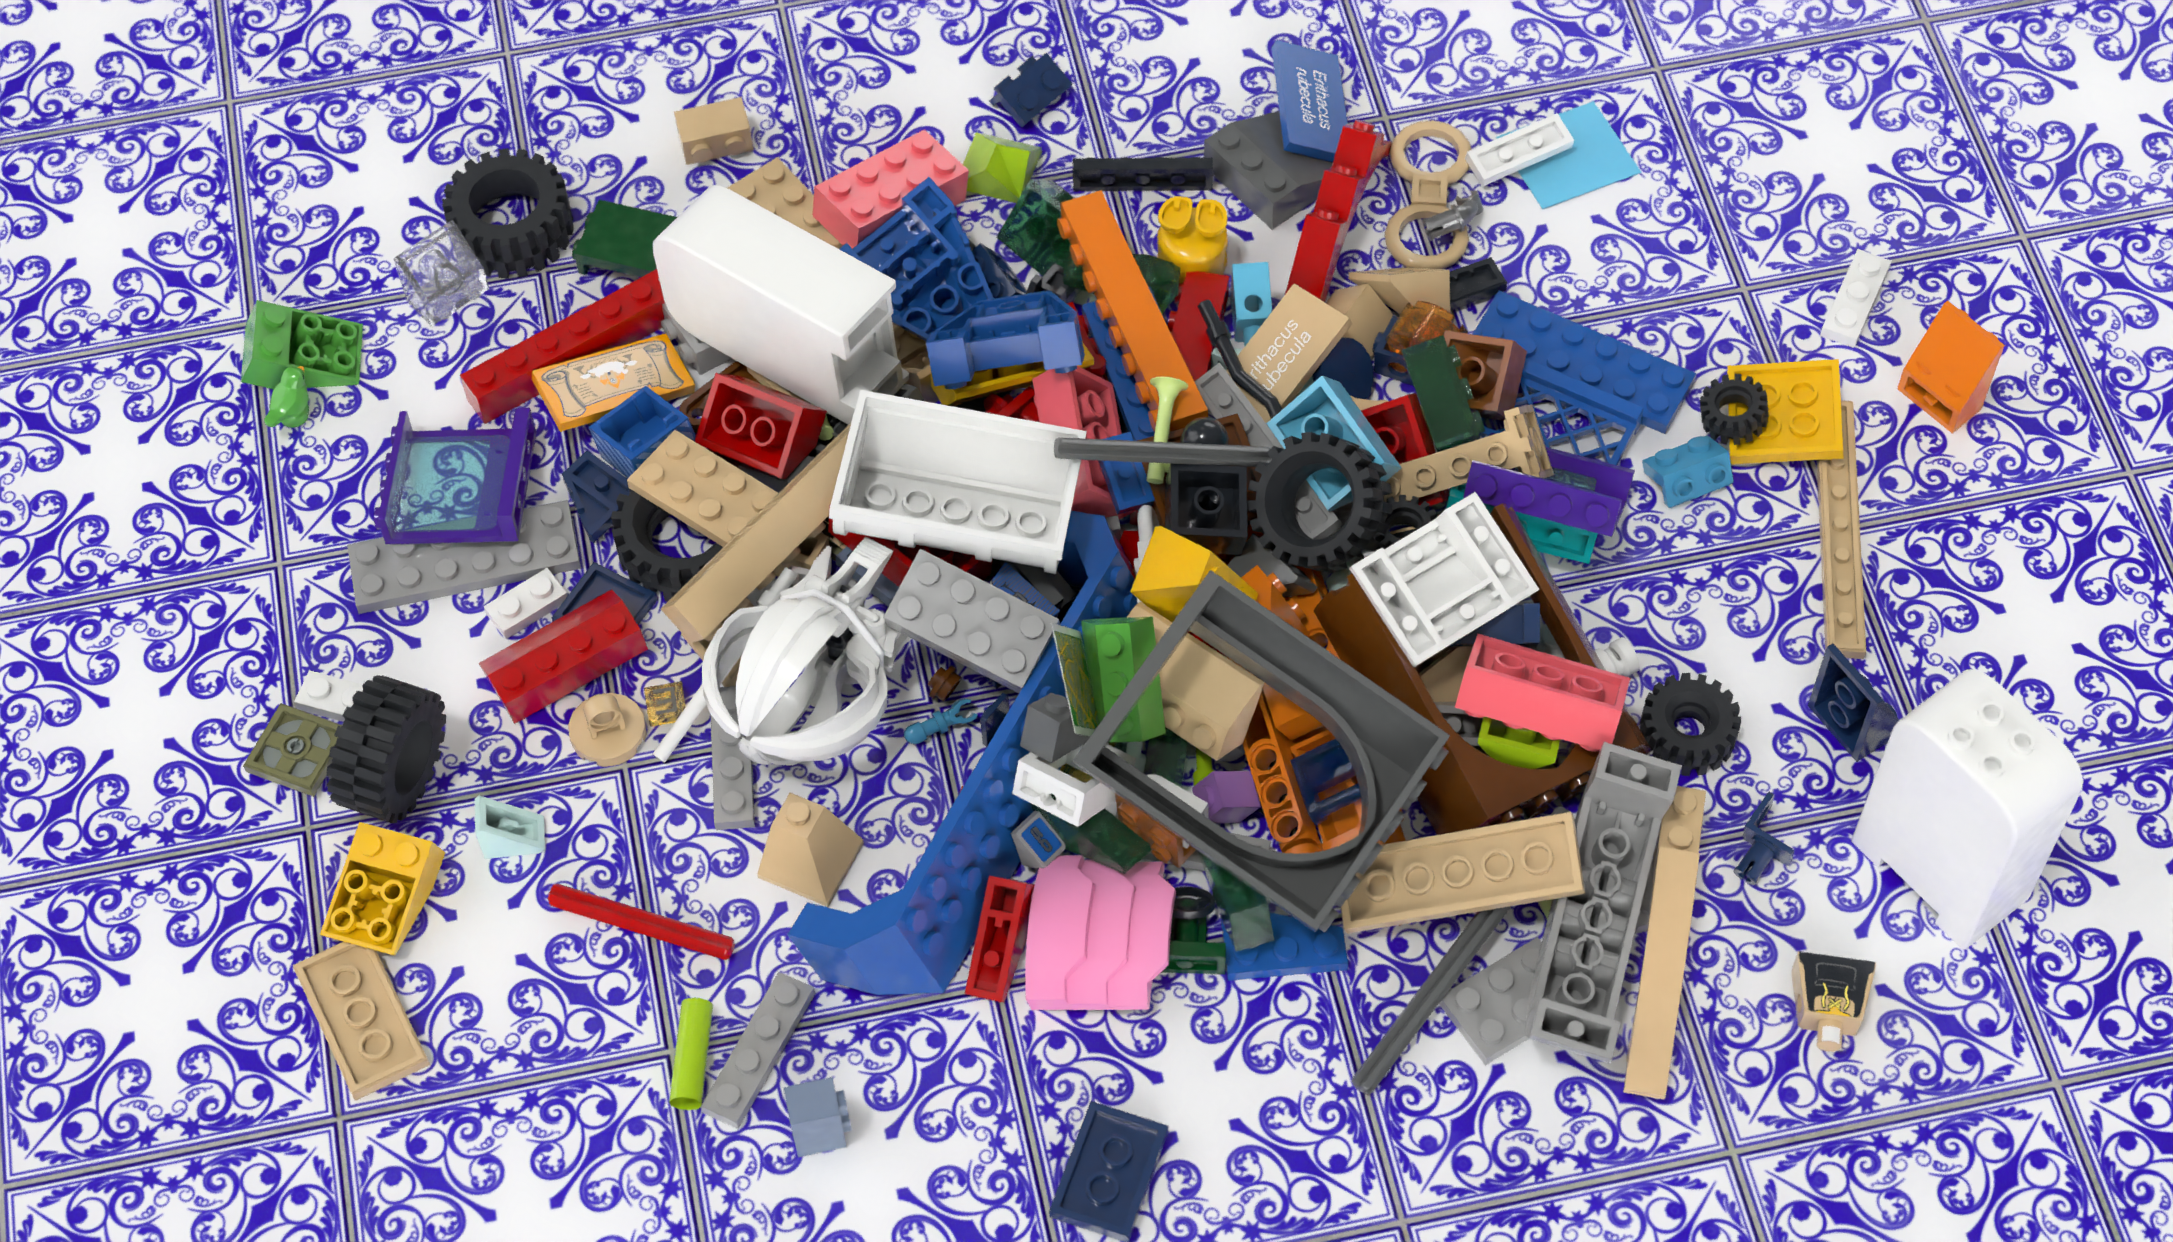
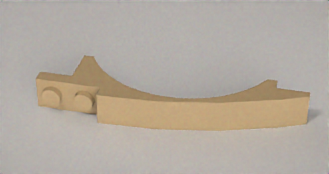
(1666, 945)

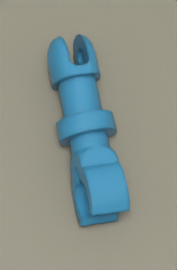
(939, 722)

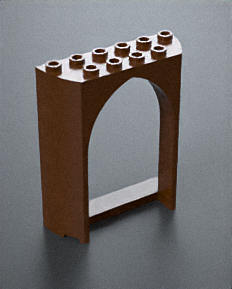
(1468, 785)

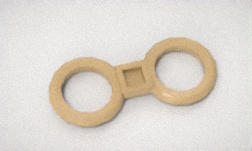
(1427, 194)

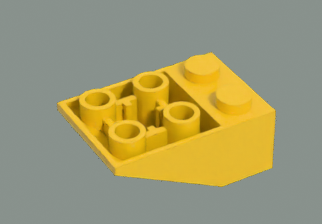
(382, 888)

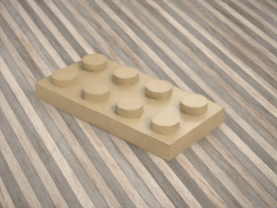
(700, 488)

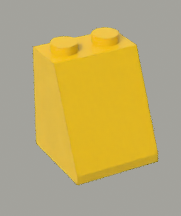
(1174, 570)

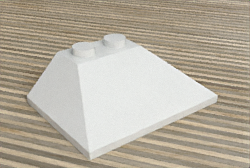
(1444, 579)

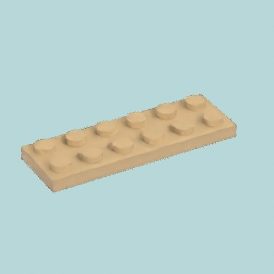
(1467, 873)

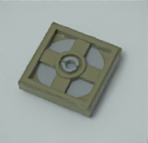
(294, 750)

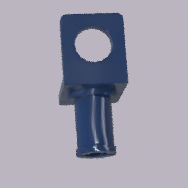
(1763, 846)

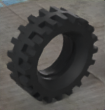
(636, 552)

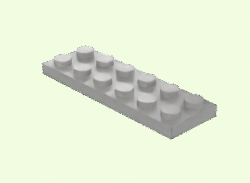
(414, 573)

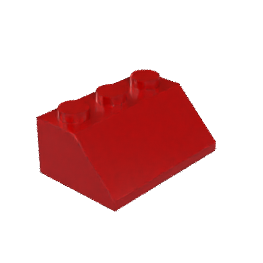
(759, 425)
(1404, 433)

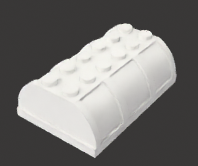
(955, 481)

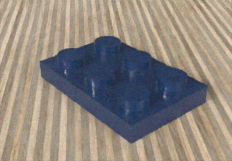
(1109, 1171)

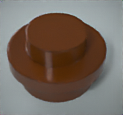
(944, 683)

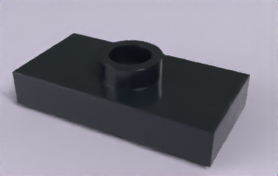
(1475, 282)

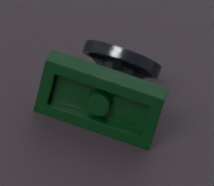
(1188, 942)

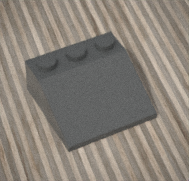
(1260, 173)

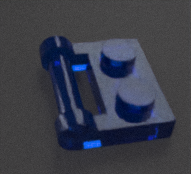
(1321, 770)

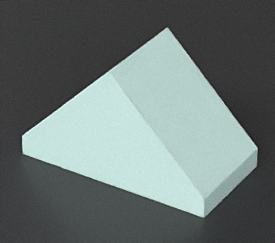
(507, 829)

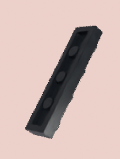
(1143, 174)

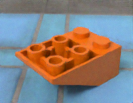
(1951, 368)

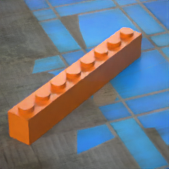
(1127, 306)

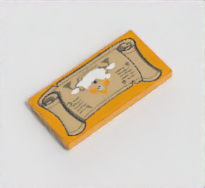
(595, 384)

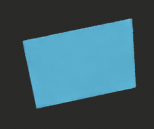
(1590, 164)

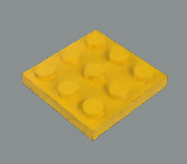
(1801, 412)

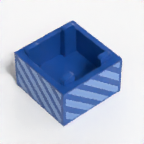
(637, 429)

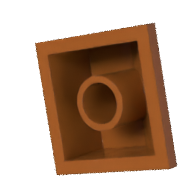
(1492, 371)

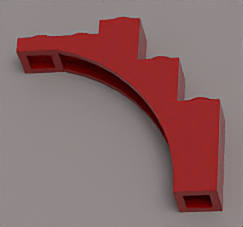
(1338, 197)

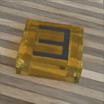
(664, 703)

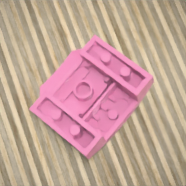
(1097, 935)

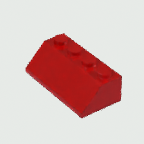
(564, 655)

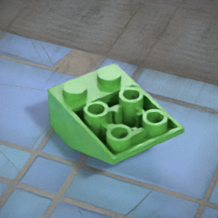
(294, 338)

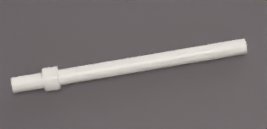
(698, 702)

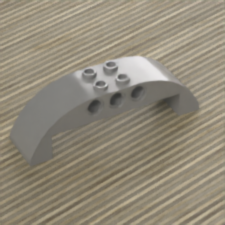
(1593, 932)

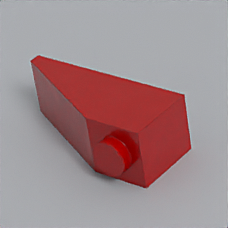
(999, 938)

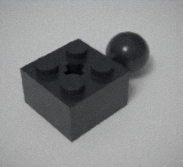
(1213, 487)

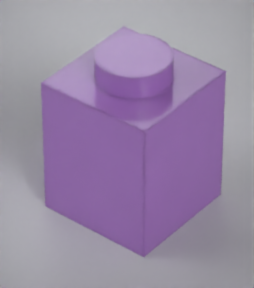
(1229, 795)

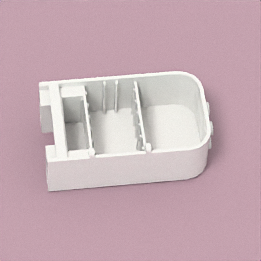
(780, 301)
(1969, 803)

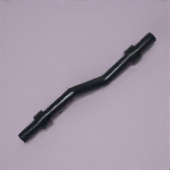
(1220, 336)

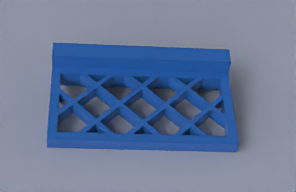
(1578, 398)

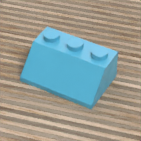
(1331, 410)

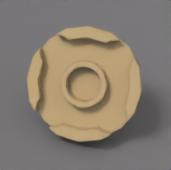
(607, 729)

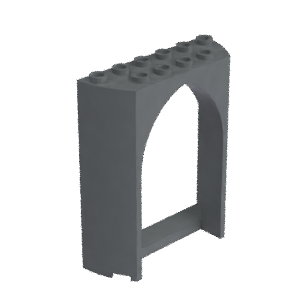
(1378, 732)

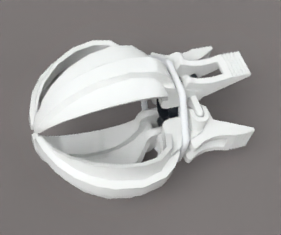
(810, 629)

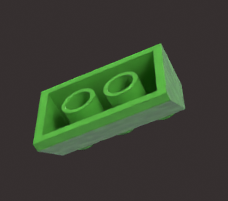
(1113, 655)

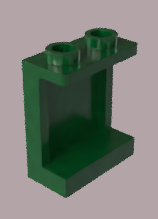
(619, 239)

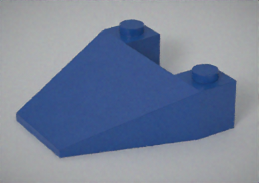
(1004, 335)

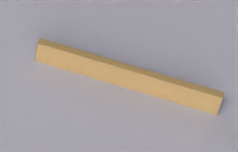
(1842, 546)

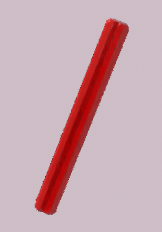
(641, 921)

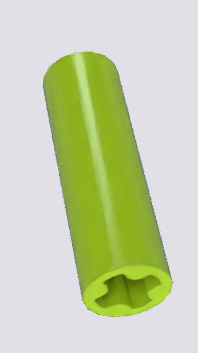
(691, 1054)

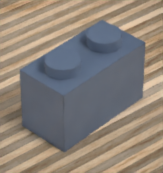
(817, 1116)

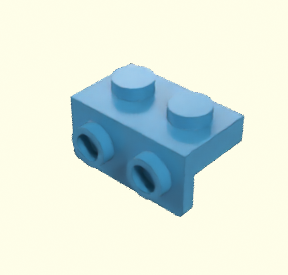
(1690, 470)

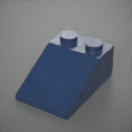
(1850, 706)

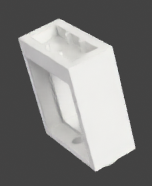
(1074, 799)

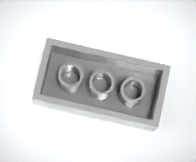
(970, 621)

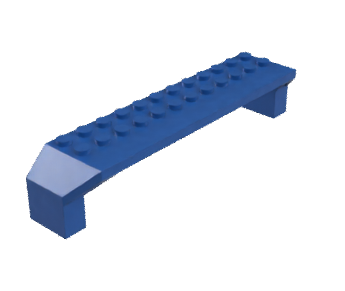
(925, 930)

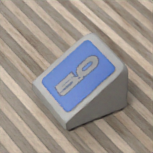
(1037, 841)

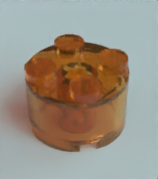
(1419, 325)

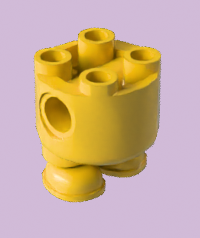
(1193, 236)

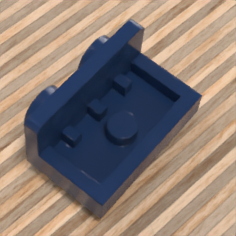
(1032, 90)

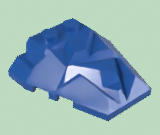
(927, 259)

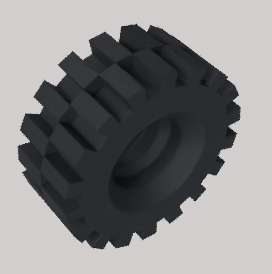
(1697, 701)

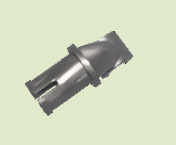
(1454, 218)

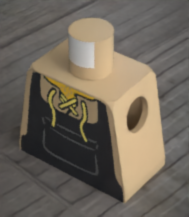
(1831, 995)

